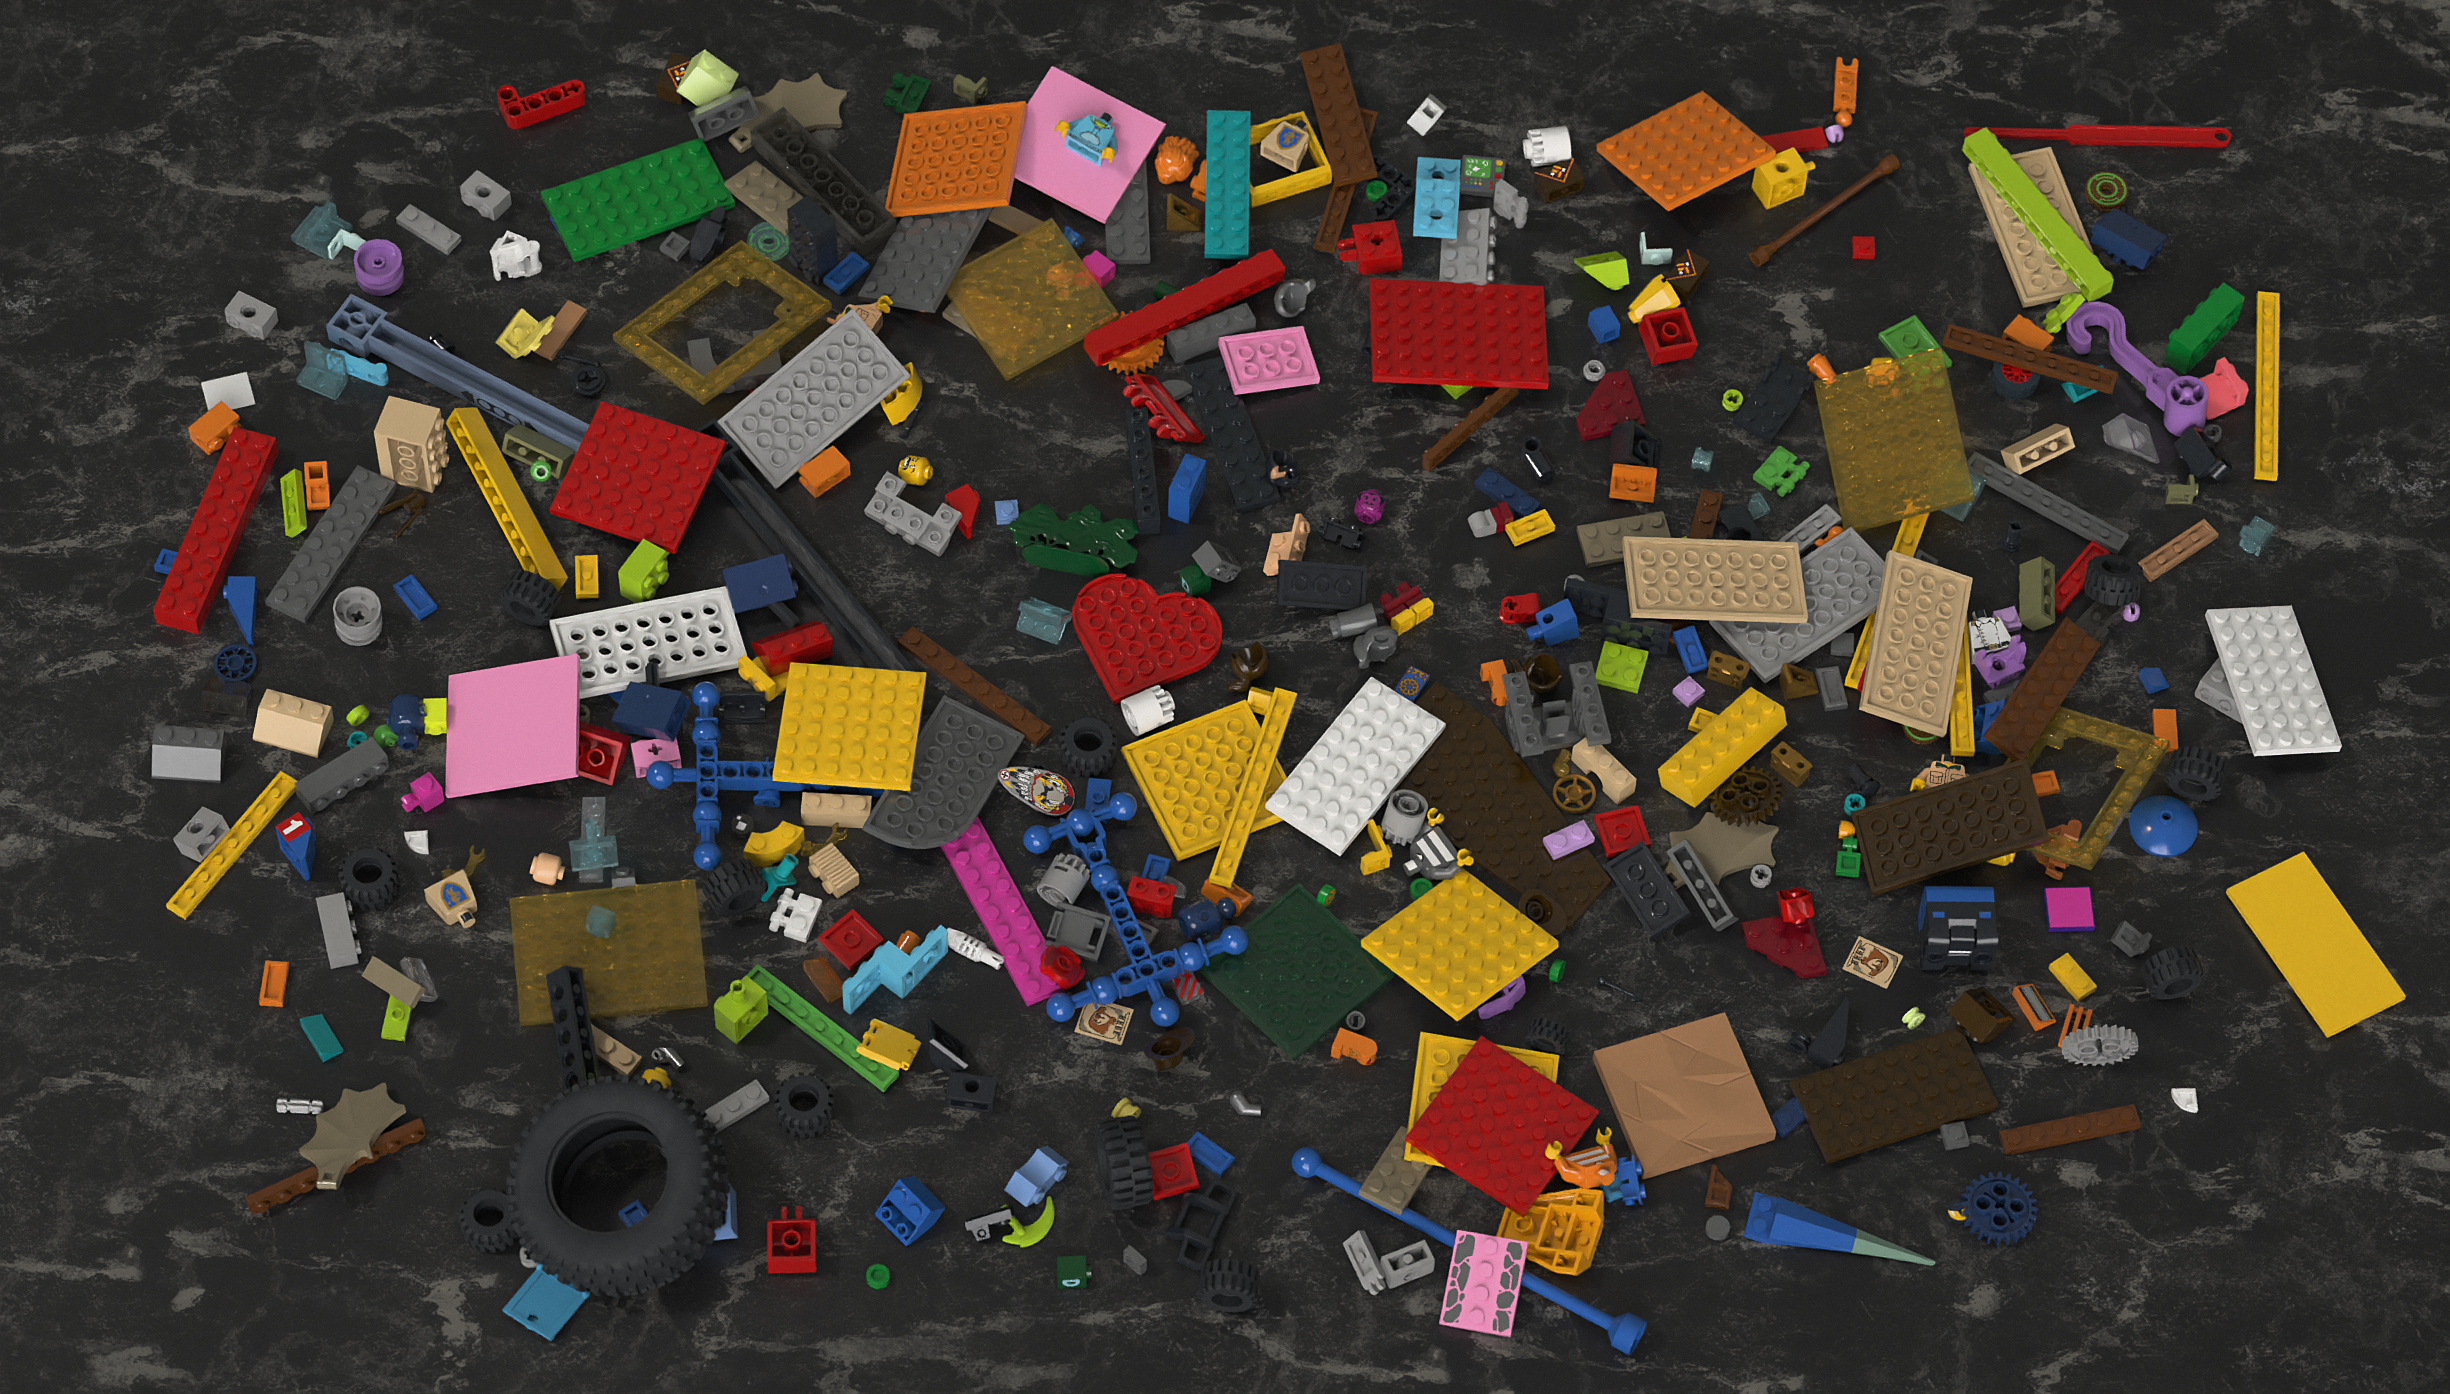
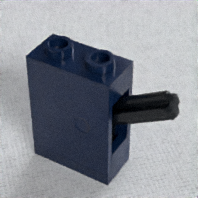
(2127, 238)
(762, 585)
(651, 709)

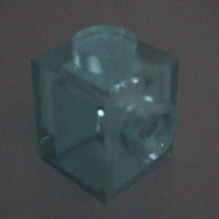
(2256, 535)

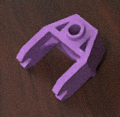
(2008, 660)
(1510, 995)

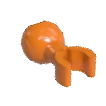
(1833, 532)

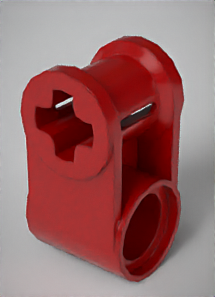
(1520, 607)

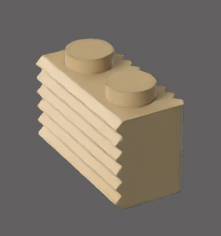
(833, 870)

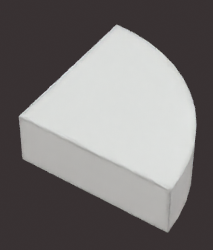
(417, 841)
(2185, 1098)

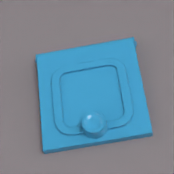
(546, 1300)

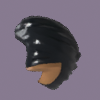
(1282, 468)

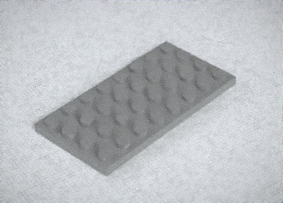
(814, 399)
(1840, 590)

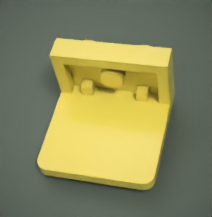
(524, 334)

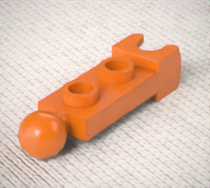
(1845, 91)

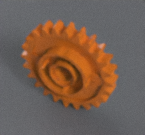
(1139, 357)

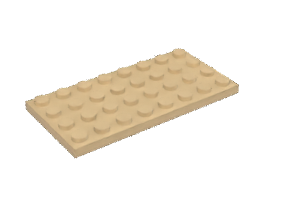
(2030, 266)
(1714, 579)
(1916, 643)

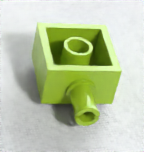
(643, 572)
(740, 1009)

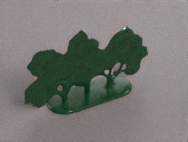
(1079, 533)

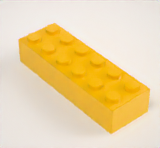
(1722, 747)

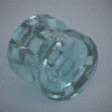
(1702, 459)

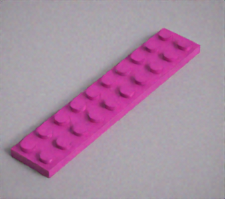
(1001, 911)

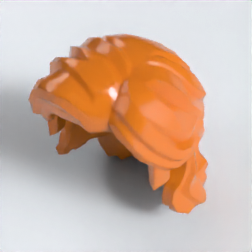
(1175, 159)

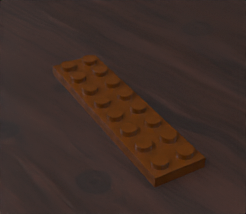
(1338, 115)
(2041, 690)

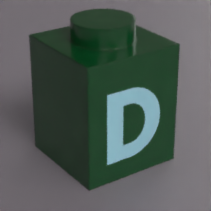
(1194, 581)
(1072, 1272)

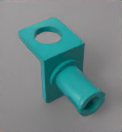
(779, 875)

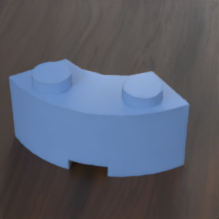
(1037, 1176)

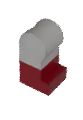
(1491, 520)

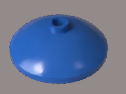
(2159, 835)

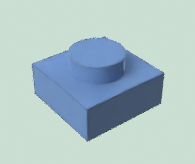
(1006, 511)

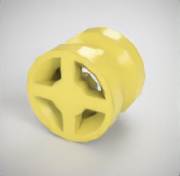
(1125, 1108)

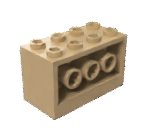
(411, 444)

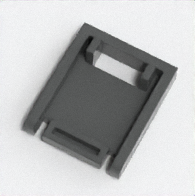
(1075, 930)

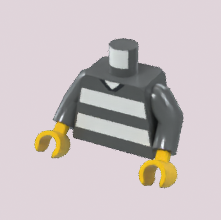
(1434, 853)

